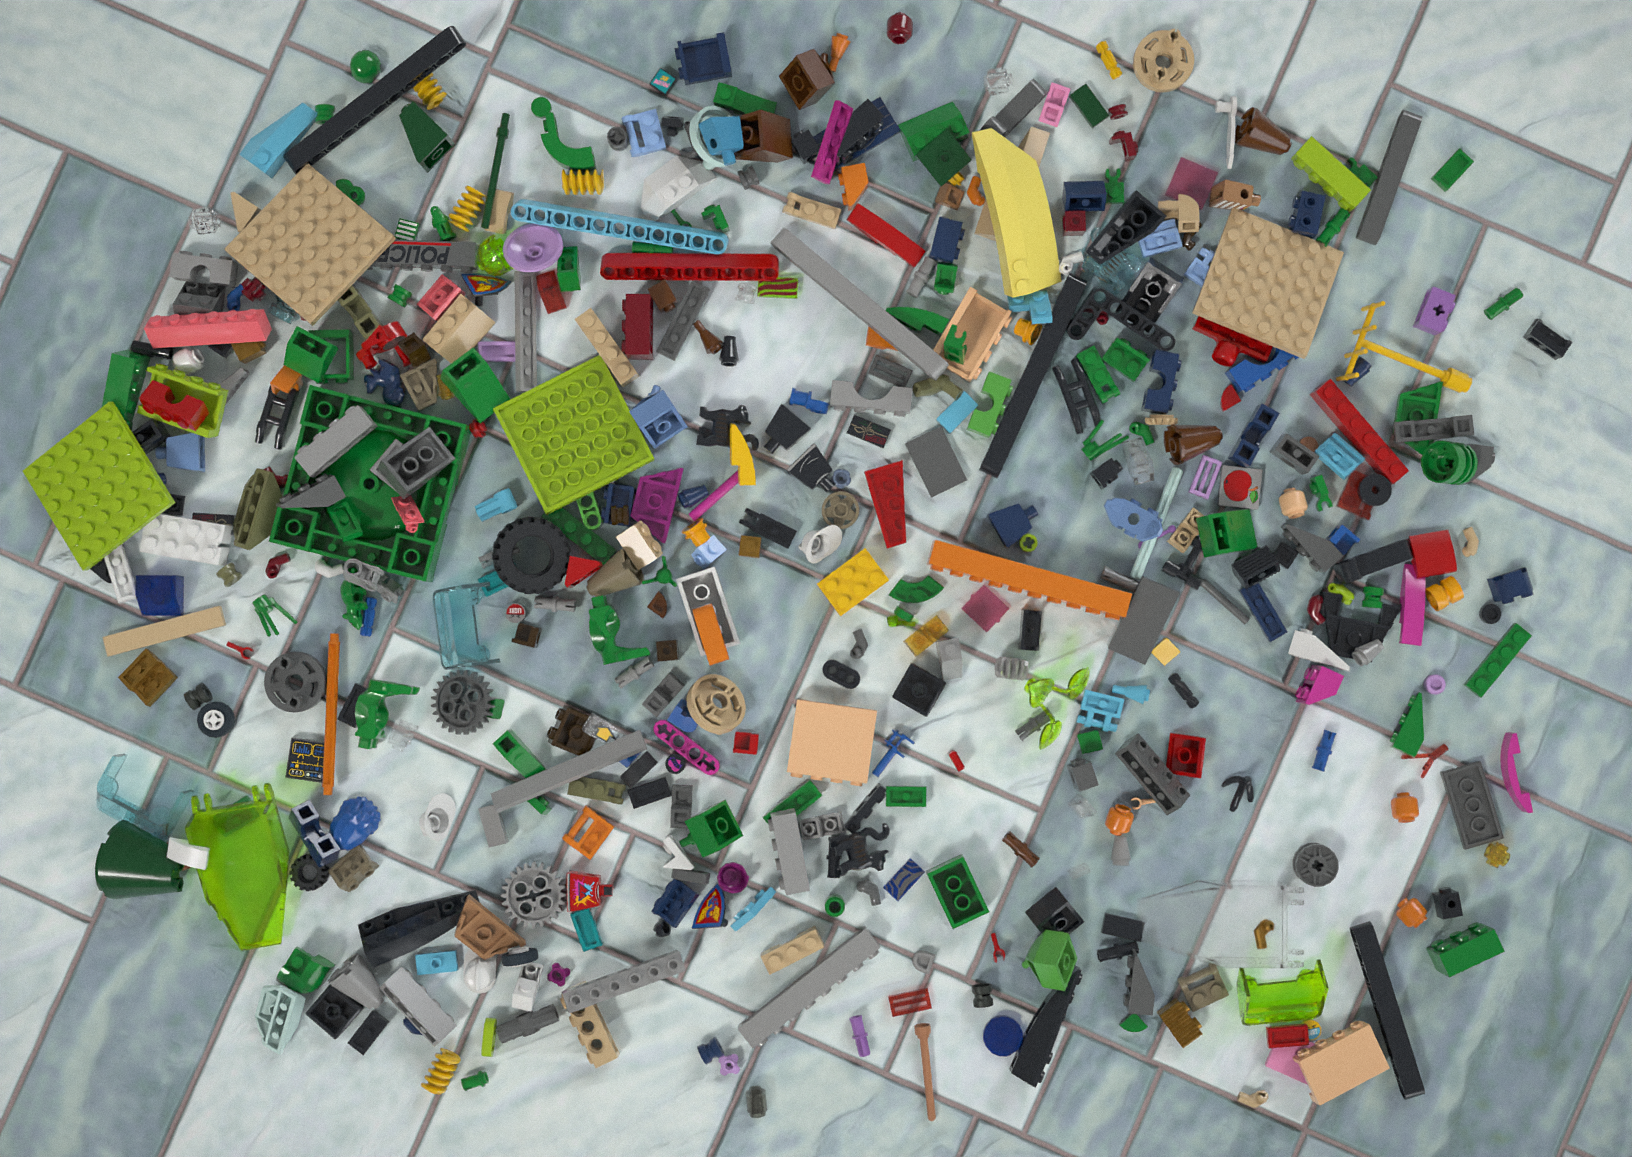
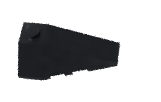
(1128, 225)

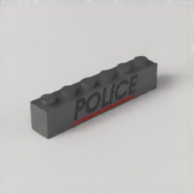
(429, 256)

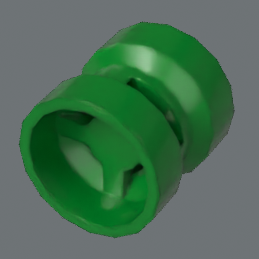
(1372, 602)

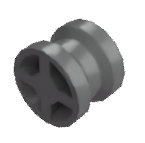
(748, 177)

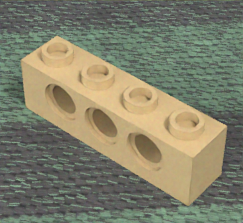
(595, 1055)

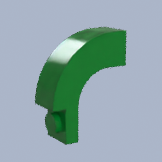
(563, 155)

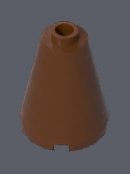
(1261, 134)
(1190, 441)

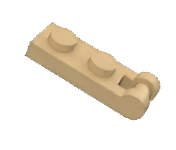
(812, 211)

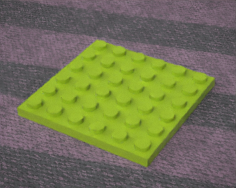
(573, 434)
(98, 486)

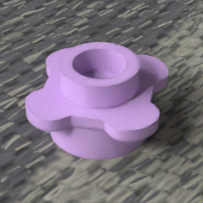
(725, 1069)

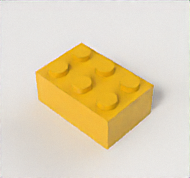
(852, 582)

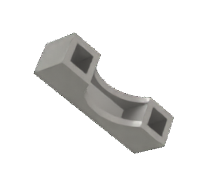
(845, 396)

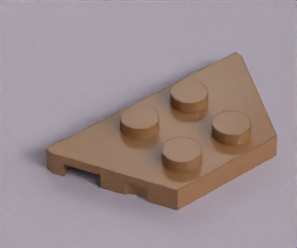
(484, 931)

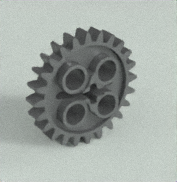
(447, 694)

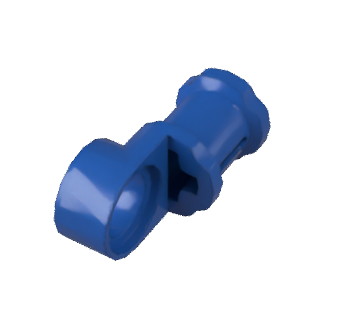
(804, 399)

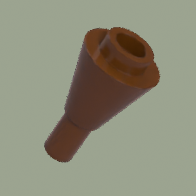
(711, 342)

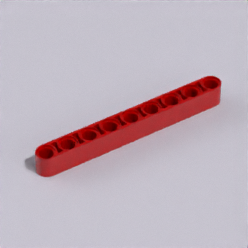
(689, 266)

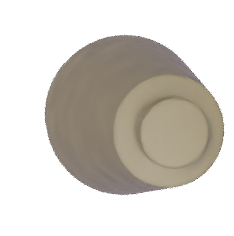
(615, 575)

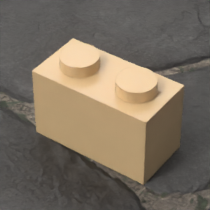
(639, 545)

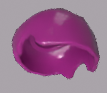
(732, 878)

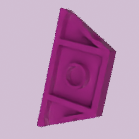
(656, 501)

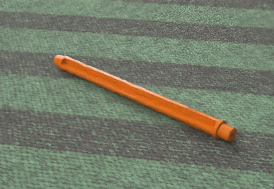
(331, 714)

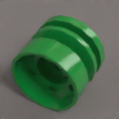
(1449, 462)

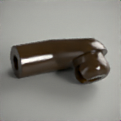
(1187, 242)

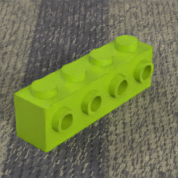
(1330, 174)

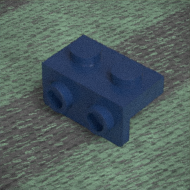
(619, 496)
(675, 902)

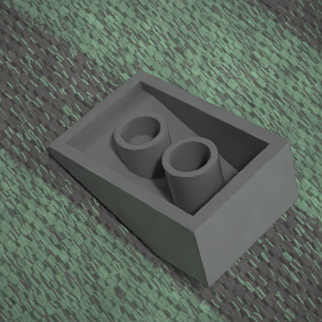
(415, 463)

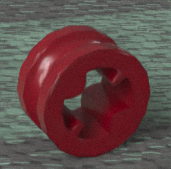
(1118, 111)

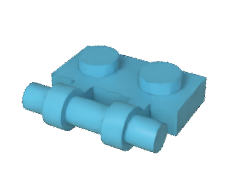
(1102, 704)

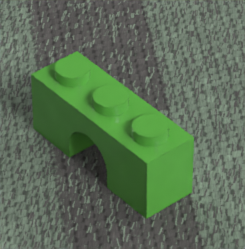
(997, 389)

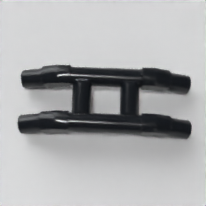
(1074, 407)
(267, 418)

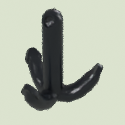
(1244, 783)

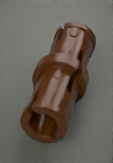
(1021, 849)

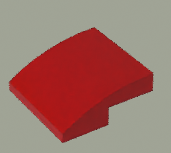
(1432, 554)

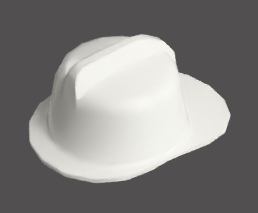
(821, 543)
(438, 817)
(478, 973)

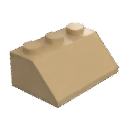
(458, 329)

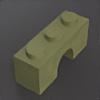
(360, 311)

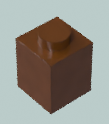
(663, 296)

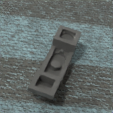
(1433, 429)

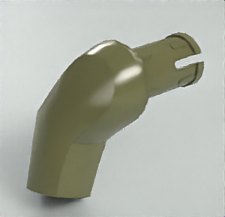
(930, 387)

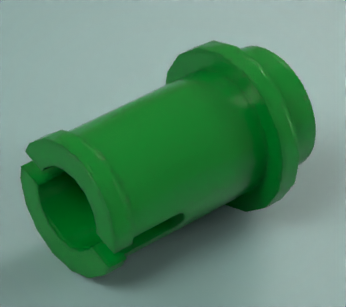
(473, 1081)

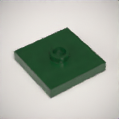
(943, 157)

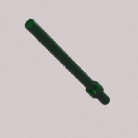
(502, 135)

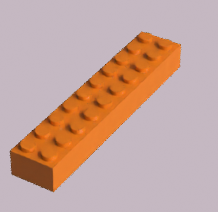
(1026, 578)

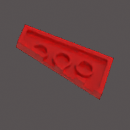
(887, 494)

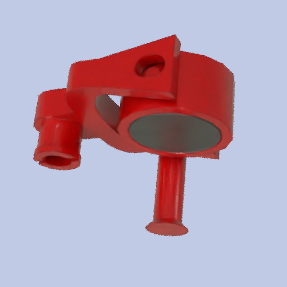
(380, 341)

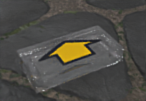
(602, 729)

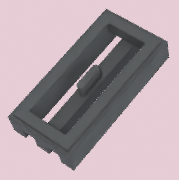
(874, 365)

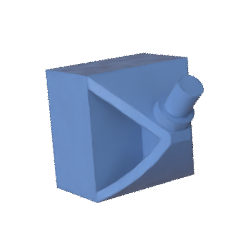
(657, 417)

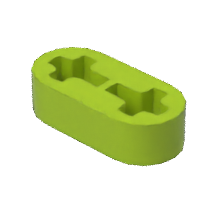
(489, 1036)

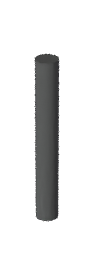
(1224, 601)

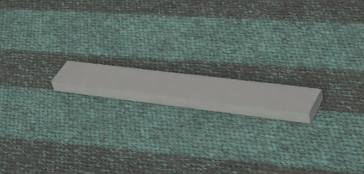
(568, 771)

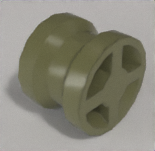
(229, 574)

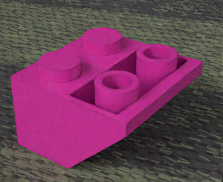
(1318, 685)

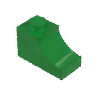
(569, 269)

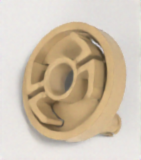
(1170, 46)
(706, 713)

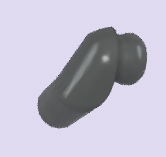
(860, 645)
(870, 889)

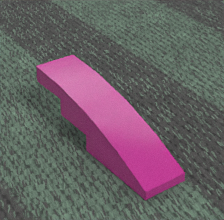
(1413, 607)

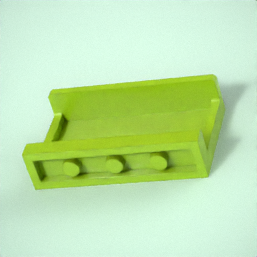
(194, 386)

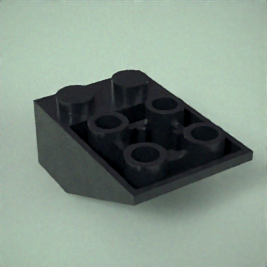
(863, 124)

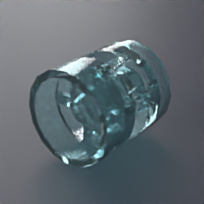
(282, 310)

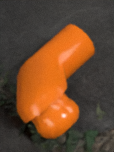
(973, 192)

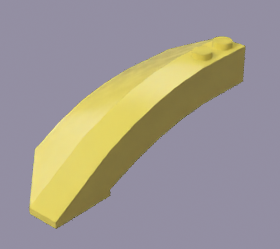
(1017, 214)

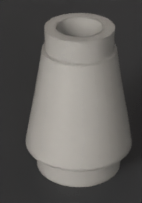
(1366, 653)
(1120, 851)

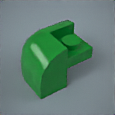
(304, 972)

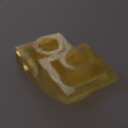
(926, 635)

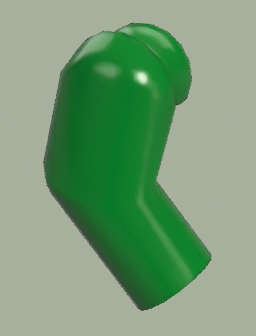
(1142, 430)

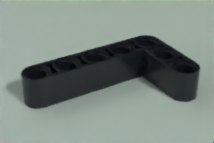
(1121, 316)

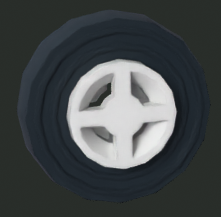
(208, 719)
(519, 957)

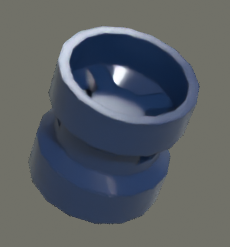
(711, 1050)

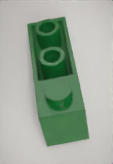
(1411, 732)
(518, 754)

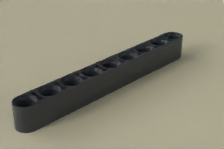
(1387, 1010)

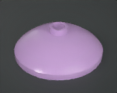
(532, 247)

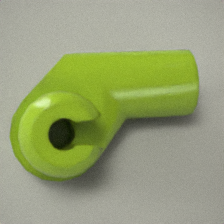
(1342, 590)

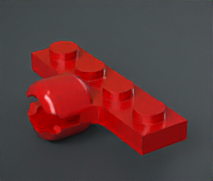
(1231, 343)

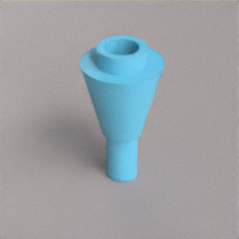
(1136, 693)

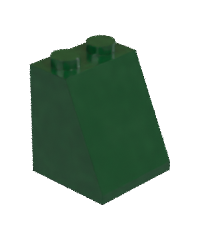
(426, 138)

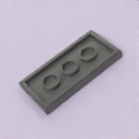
(1144, 620)
(1471, 805)

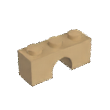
(792, 951)

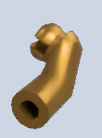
(1261, 931)

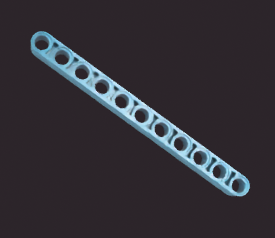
(611, 230)

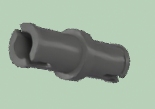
(1033, 725)

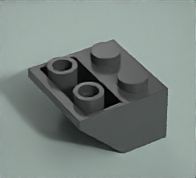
(199, 298)

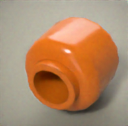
(1404, 808)
(1119, 819)
(1411, 912)

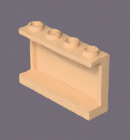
(982, 324)
(1341, 1062)

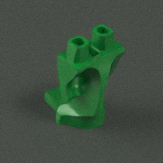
(603, 630)
(372, 711)

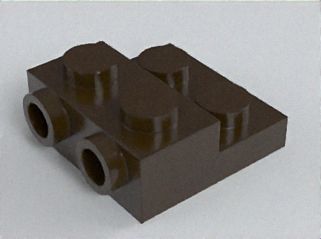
(568, 732)

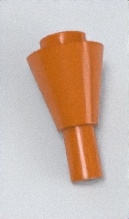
(838, 47)

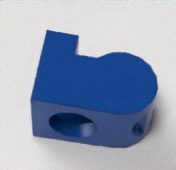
(681, 717)

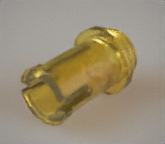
(445, 392)

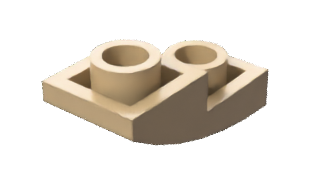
(501, 208)
(1186, 531)

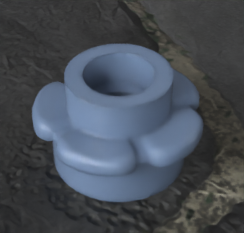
(841, 473)

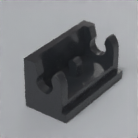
(1547, 340)
(1029, 630)

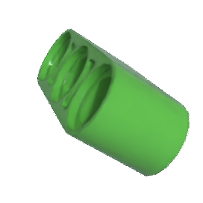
(587, 512)

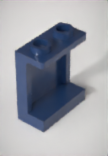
(703, 60)

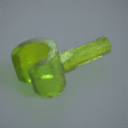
(894, 622)

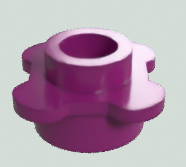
(559, 980)

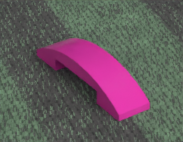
(1509, 747)

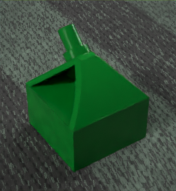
(712, 829)

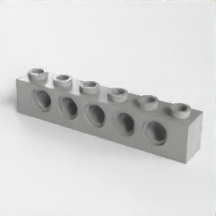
(623, 981)

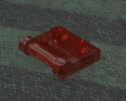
(1349, 497)

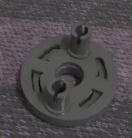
(289, 665)

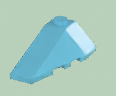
(269, 146)

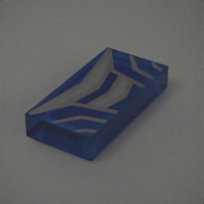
(904, 879)

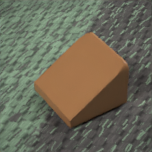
(949, 196)

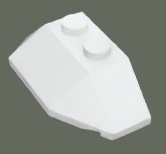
(673, 186)

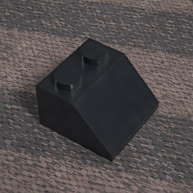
(1054, 913)

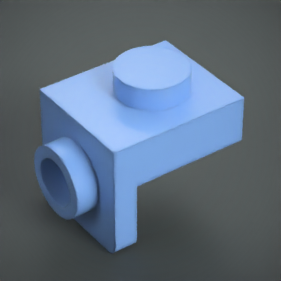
(708, 552)

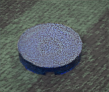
(1002, 1035)

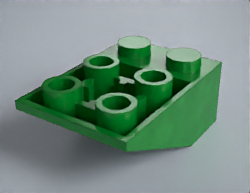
(474, 385)
(1226, 532)

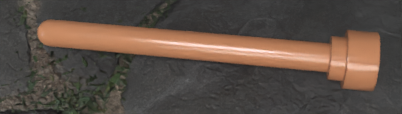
(922, 1031)

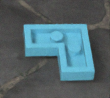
(1036, 303)
(752, 909)

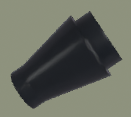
(729, 352)

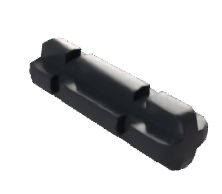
(1183, 690)

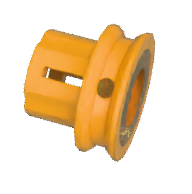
(1027, 330)
(696, 532)

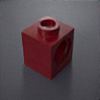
(1074, 223)

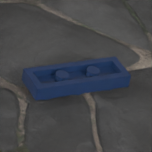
(1263, 612)

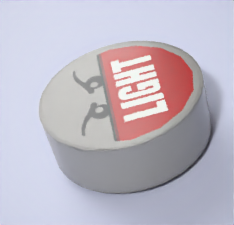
(515, 612)

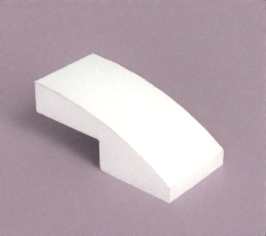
(186, 854)

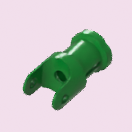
(441, 221)

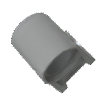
(364, 574)

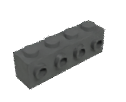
(1152, 774)

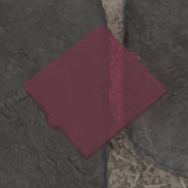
(985, 608)

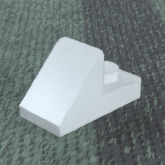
(680, 859)

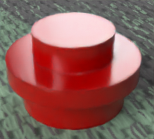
(478, 429)

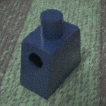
(1012, 522)

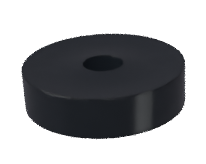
(1383, 490)

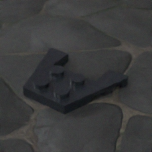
(1347, 633)

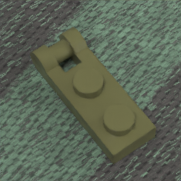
(597, 789)

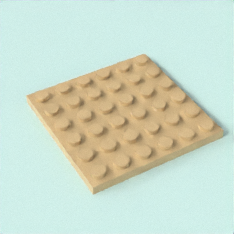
(310, 244)
(1268, 283)

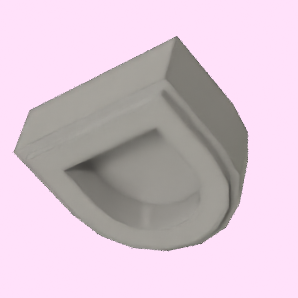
(923, 961)

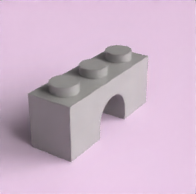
(186, 267)

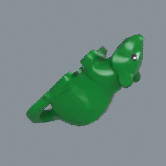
(352, 597)

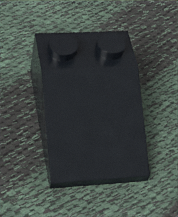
(1152, 291)

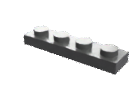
(683, 320)

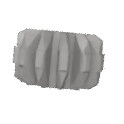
(1011, 668)

